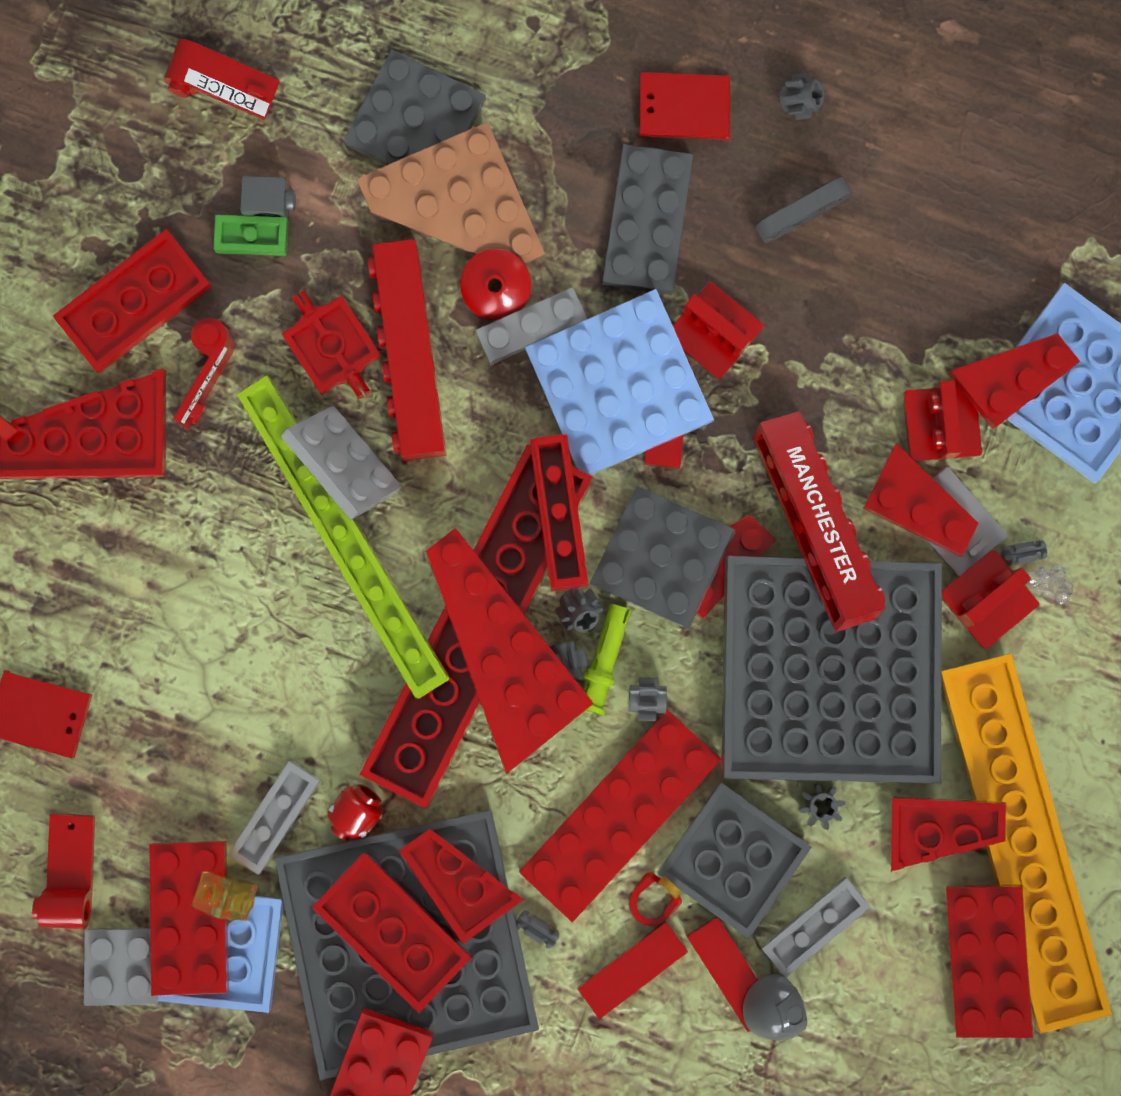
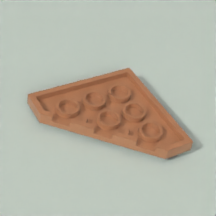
(456, 195)

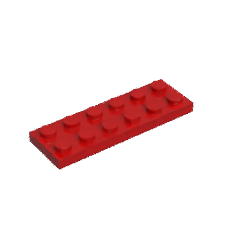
(619, 815)

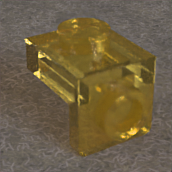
(224, 896)

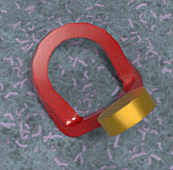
(666, 884)

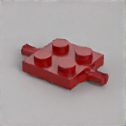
(331, 345)

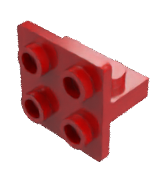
(715, 330)
(941, 423)
(990, 598)

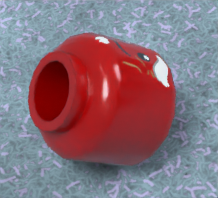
(355, 812)

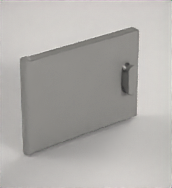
(987, 534)

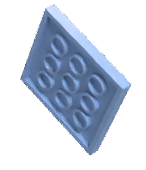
(619, 383)
(1082, 409)

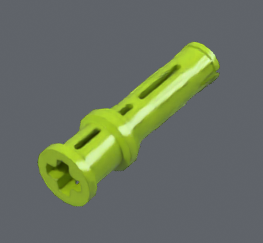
(599, 676)

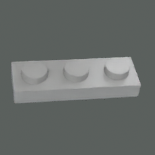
(530, 325)
(274, 817)
(815, 927)

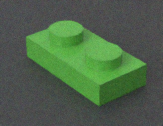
(251, 235)

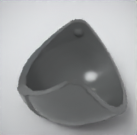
(774, 1008)

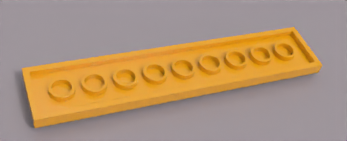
(1007, 767)

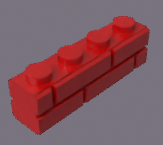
(559, 512)

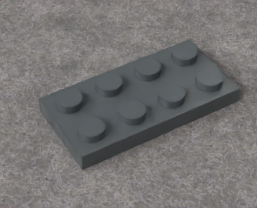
(647, 219)

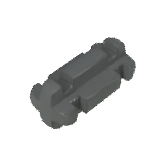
(1024, 552)
(537, 929)

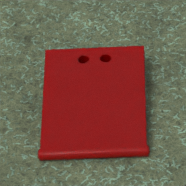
(684, 105)
(41, 714)

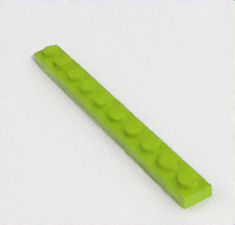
(347, 546)

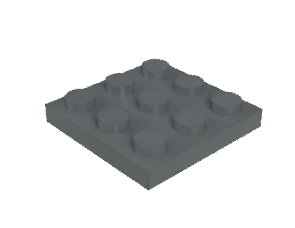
(411, 111)
(663, 557)
(734, 860)

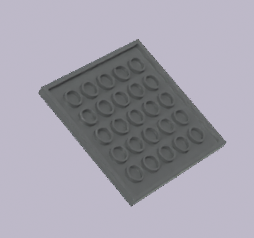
(828, 700)
(478, 1005)

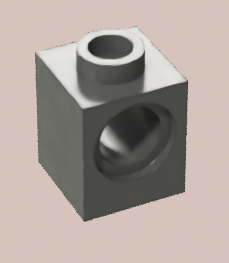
(267, 197)

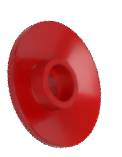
(500, 265)

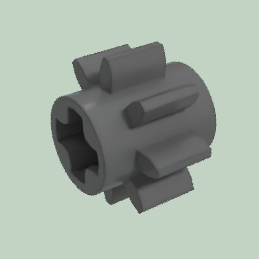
(802, 96)
(579, 609)
(571, 657)
(647, 699)
(831, 803)

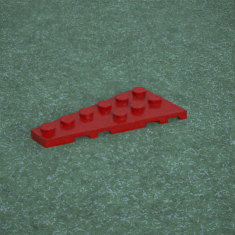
(93, 435)
(512, 668)

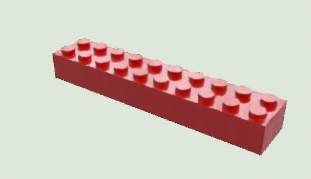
(427, 731)

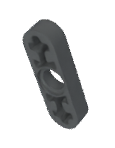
(803, 210)

